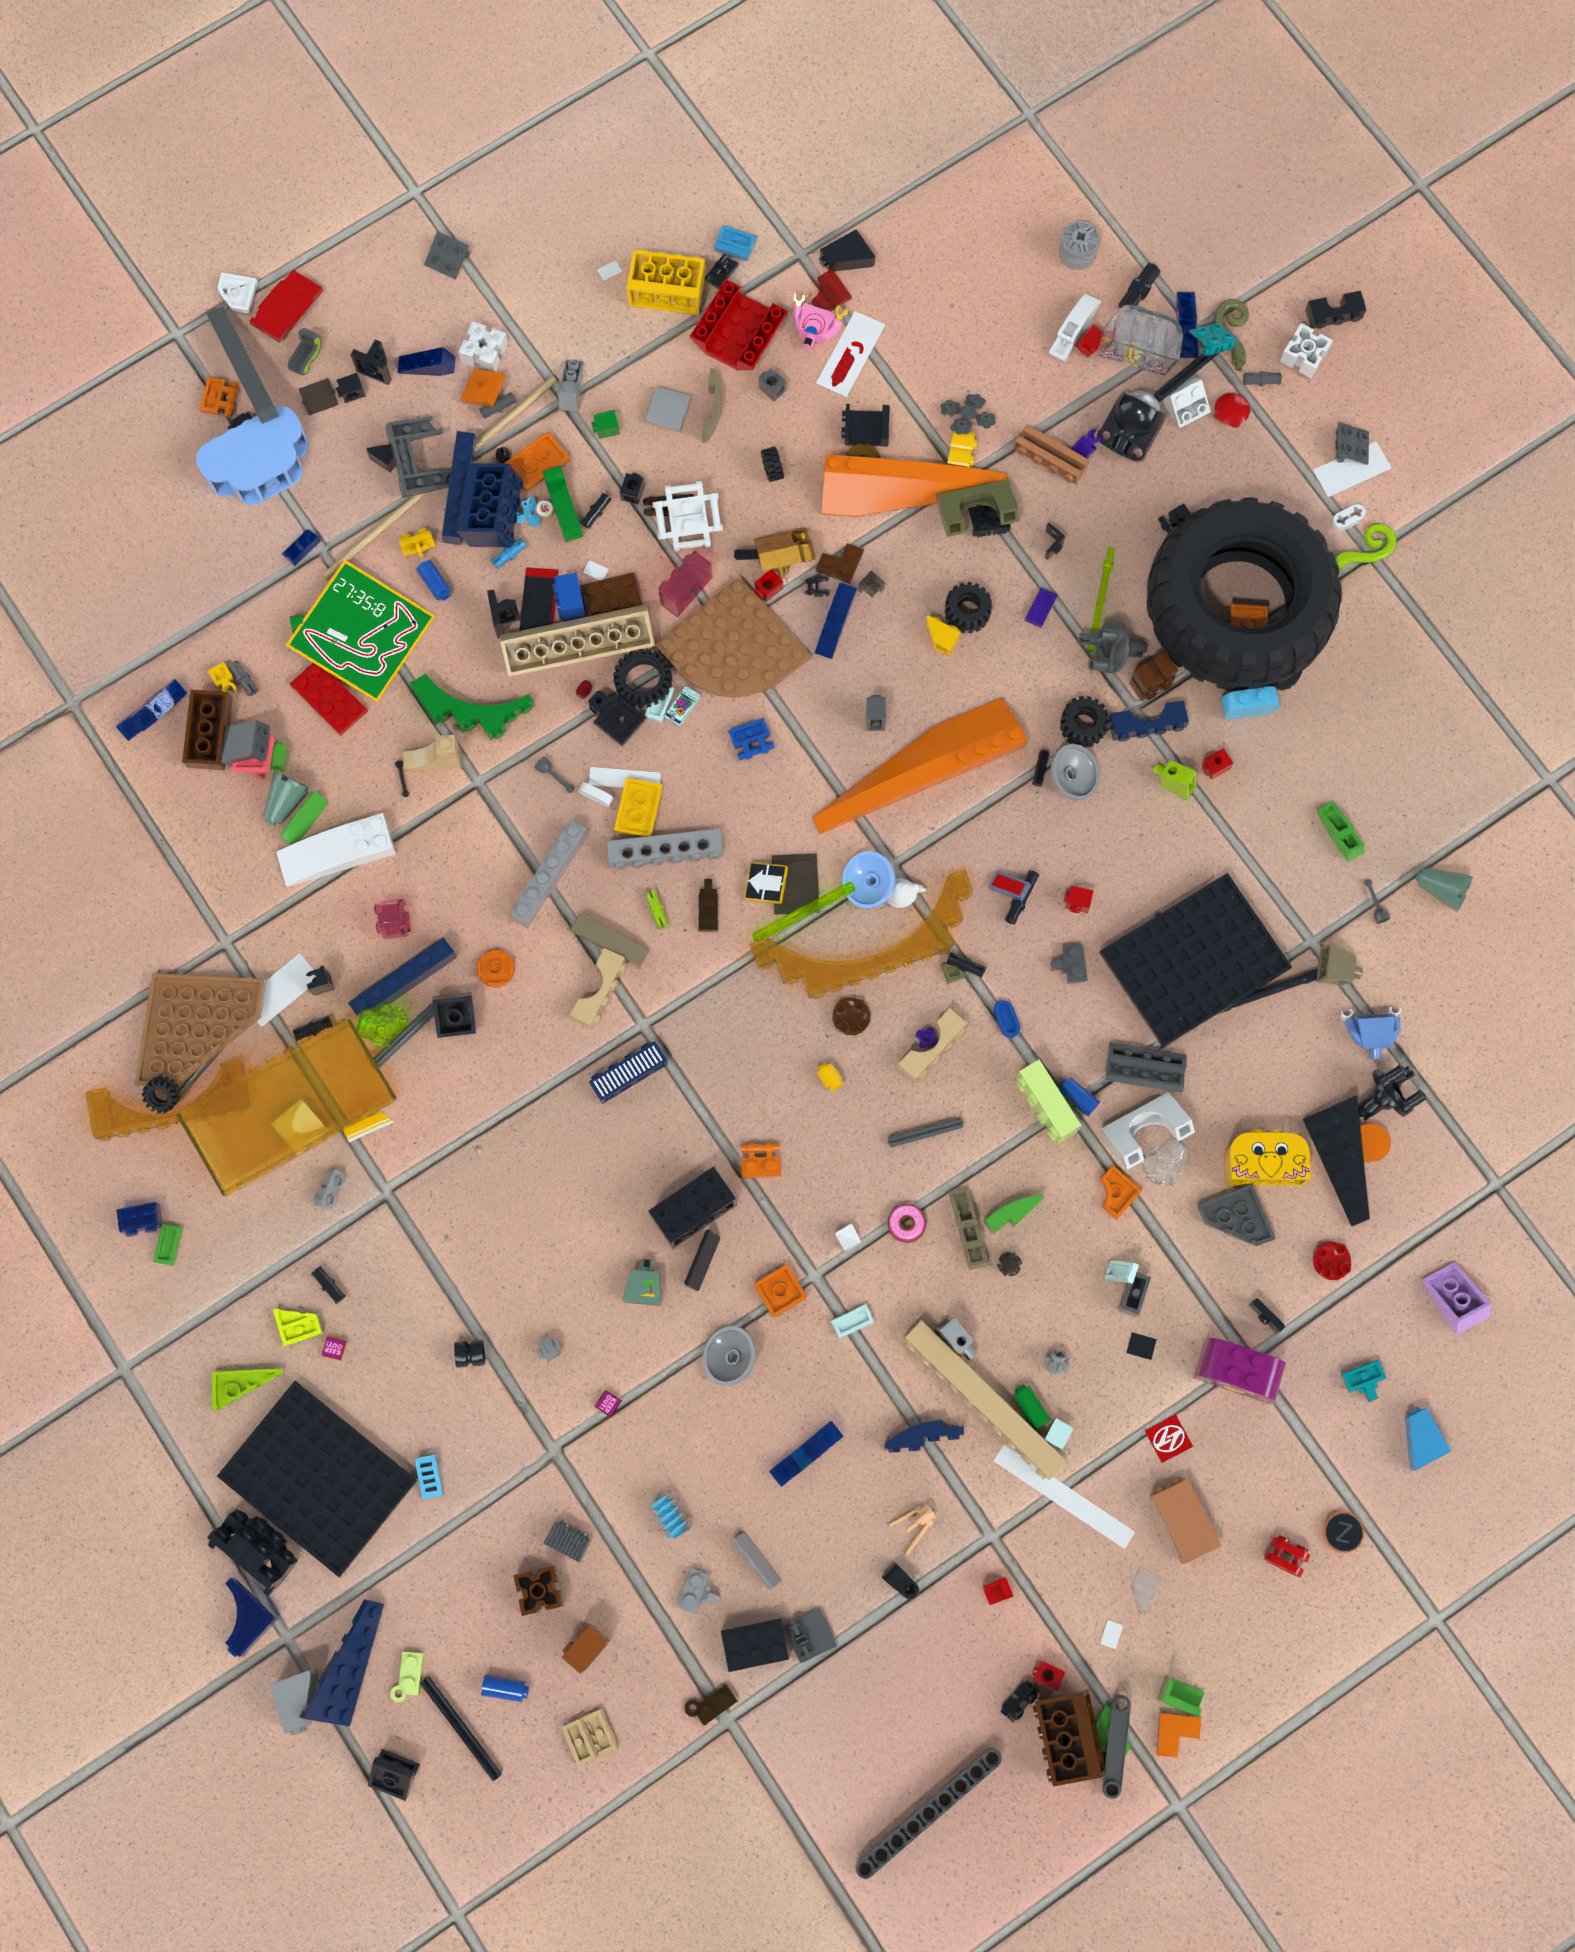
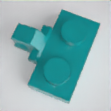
(1364, 1379)

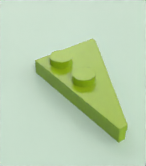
(232, 1385)

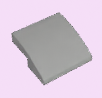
(668, 408)

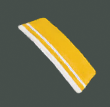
(367, 1126)

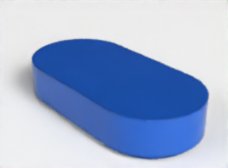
(1006, 1019)

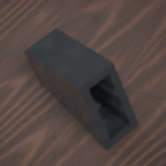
(847, 253)

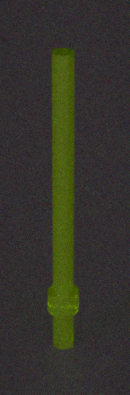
(1107, 567)

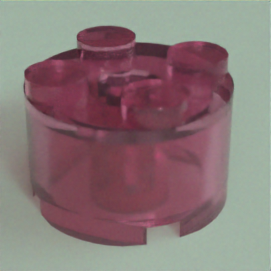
(392, 919)

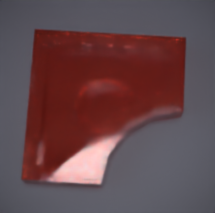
(831, 292)

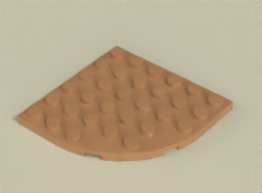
(733, 645)

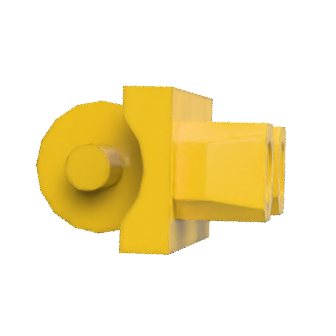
(416, 543)

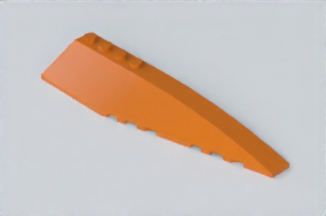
(928, 761)

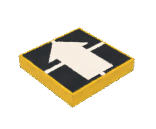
(766, 883)

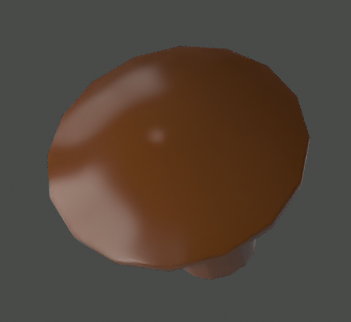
(851, 1016)

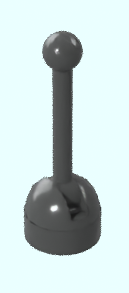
(544, 766)
(1380, 915)

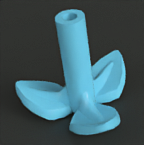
(528, 508)

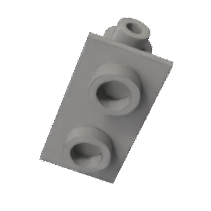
(333, 1180)

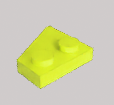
(296, 1326)

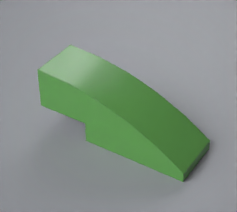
(1341, 831)
(1012, 1212)

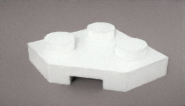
(237, 291)

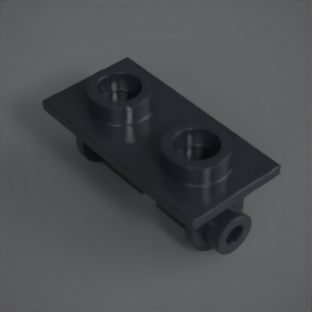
(1016, 1708)

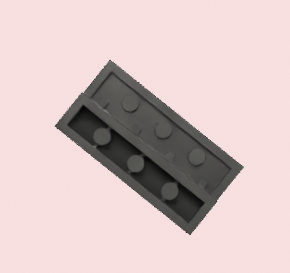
(1145, 1067)

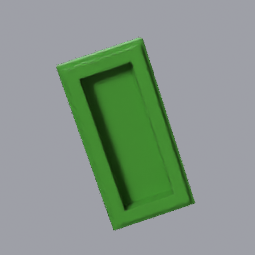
(168, 1244)

